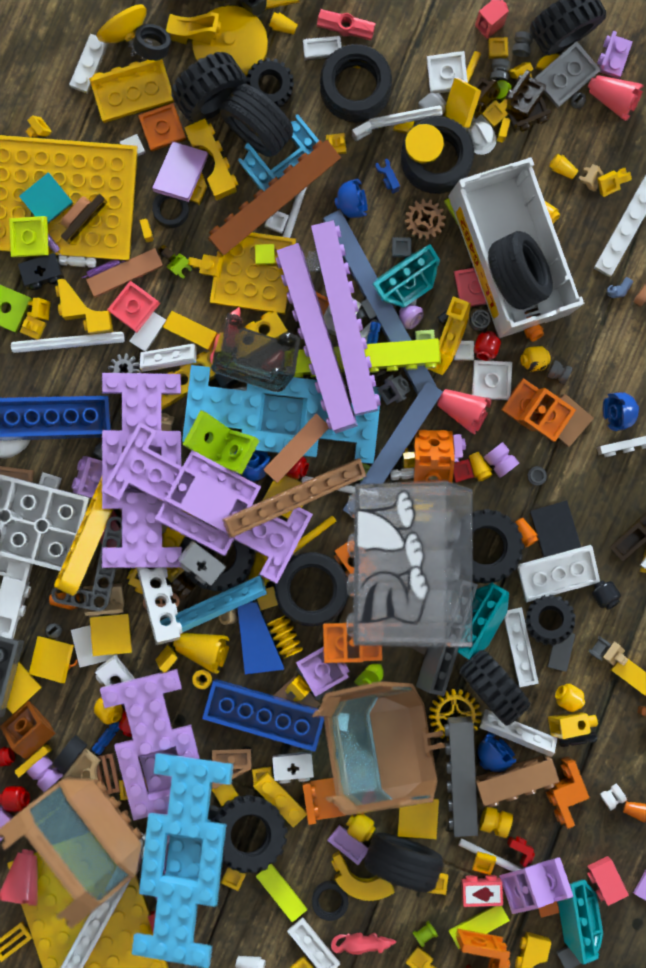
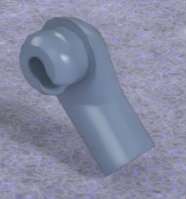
(620, 291)

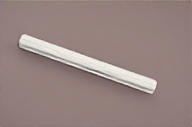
(67, 342)

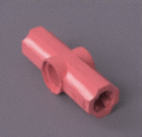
(333, 21)

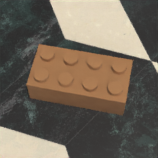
(516, 780)

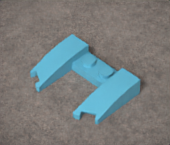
(259, 171)

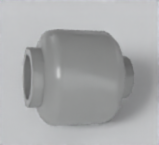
(432, 100)

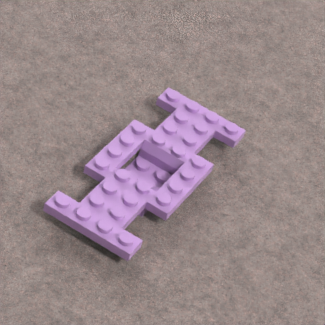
(208, 494)
(140, 531)
(151, 735)

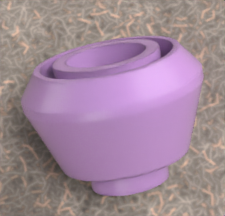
(411, 316)

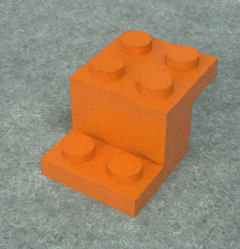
(538, 410)
(340, 647)
(567, 792)

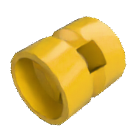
(494, 821)

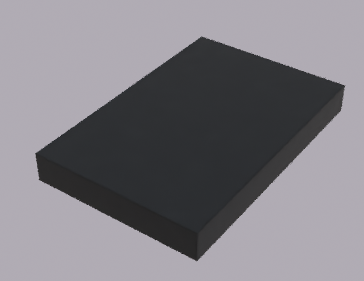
(555, 529)

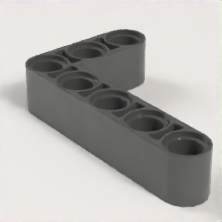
(101, 572)

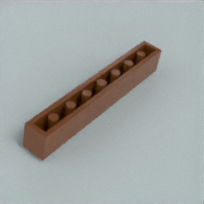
(273, 198)

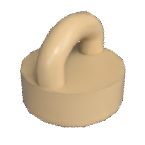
(229, 617)

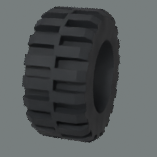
(566, 23)
(206, 86)
(511, 546)
(232, 576)
(495, 687)
(274, 838)

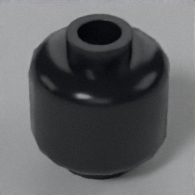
(606, 594)

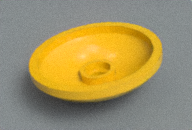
(123, 25)

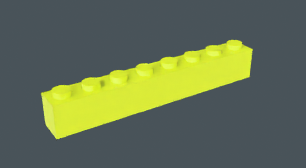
(386, 356)

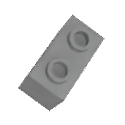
(211, 569)

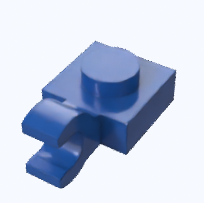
(390, 179)

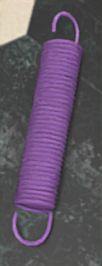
(102, 268)

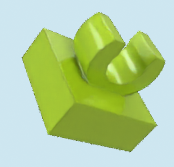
(178, 264)

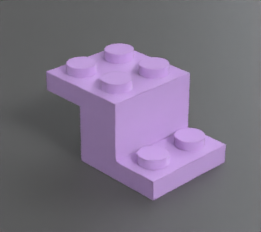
(536, 885)

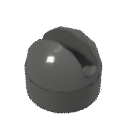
(581, 103)
(55, 634)

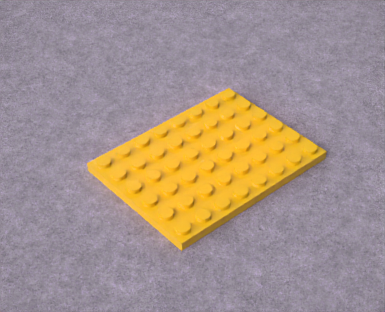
(80, 171)
(55, 939)

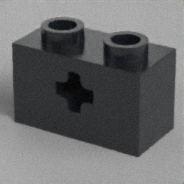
(31, 269)

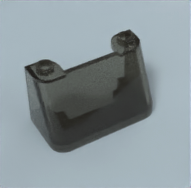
(255, 356)

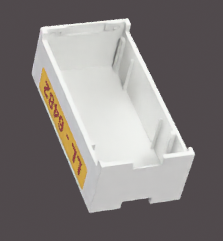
(499, 205)

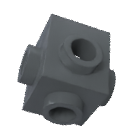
(394, 389)

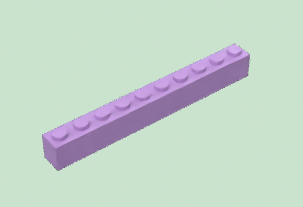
(344, 318)
(317, 339)

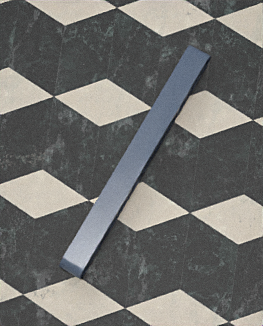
(386, 314)

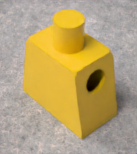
(571, 724)

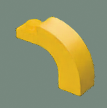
(360, 888)

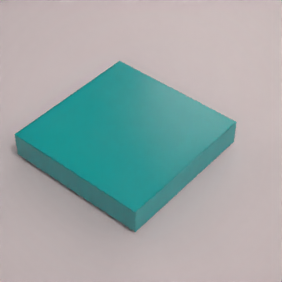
(46, 198)

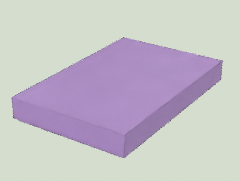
(180, 171)

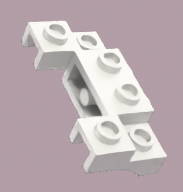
(13, 593)

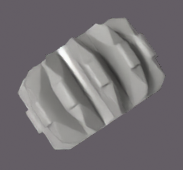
(125, 362)

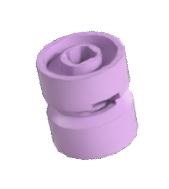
(501, 460)
(44, 773)

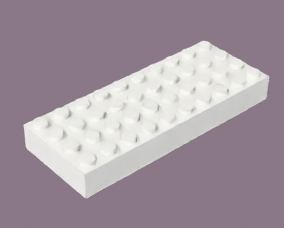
(38, 521)

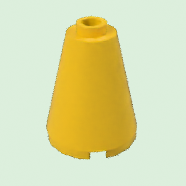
(204, 649)

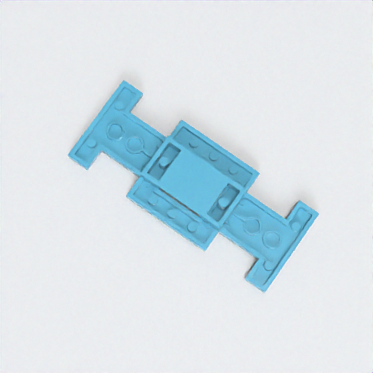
(274, 418)
(192, 860)

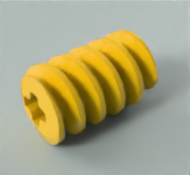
(284, 637)

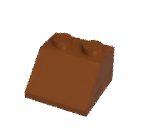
(27, 730)

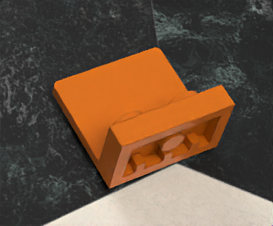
(316, 804)

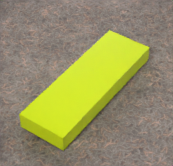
(281, 892)
(482, 922)

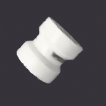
(609, 799)

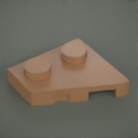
(239, 758)

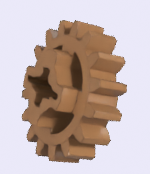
(418, 224)

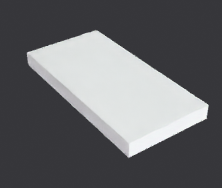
(558, 573)

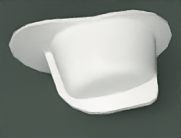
(482, 135)

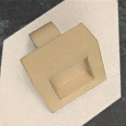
(591, 177)
(615, 654)

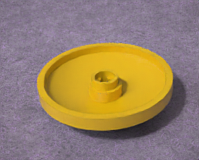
(239, 35)

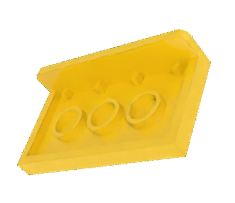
(131, 89)

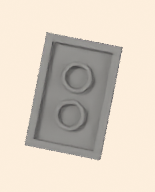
(567, 74)

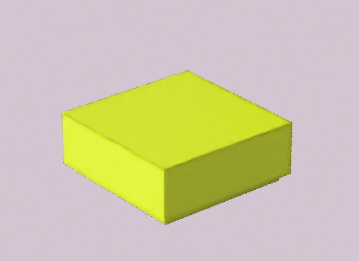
(265, 254)

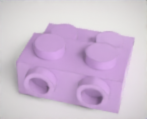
(321, 675)

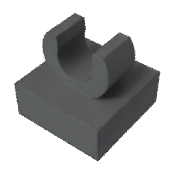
(366, 311)

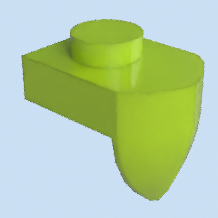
(372, 674)

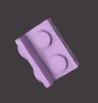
(615, 55)
(88, 476)

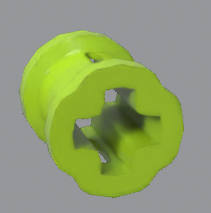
(425, 934)

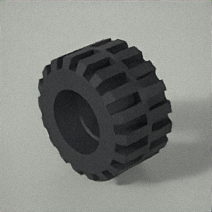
(277, 70)
(550, 603)

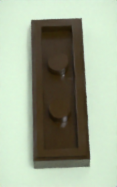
(84, 218)

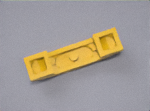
(452, 333)

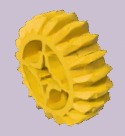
(453, 697)

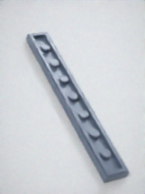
(402, 435)

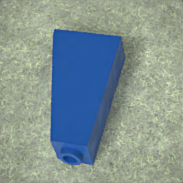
(257, 643)

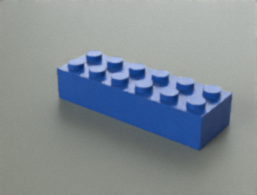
(53, 417)
(263, 715)

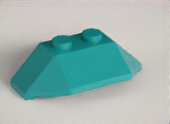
(408, 278)
(488, 612)
(582, 922)

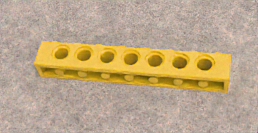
(269, 320)

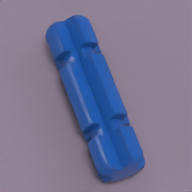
(373, 334)
(106, 737)

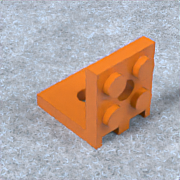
(433, 460)
(484, 945)

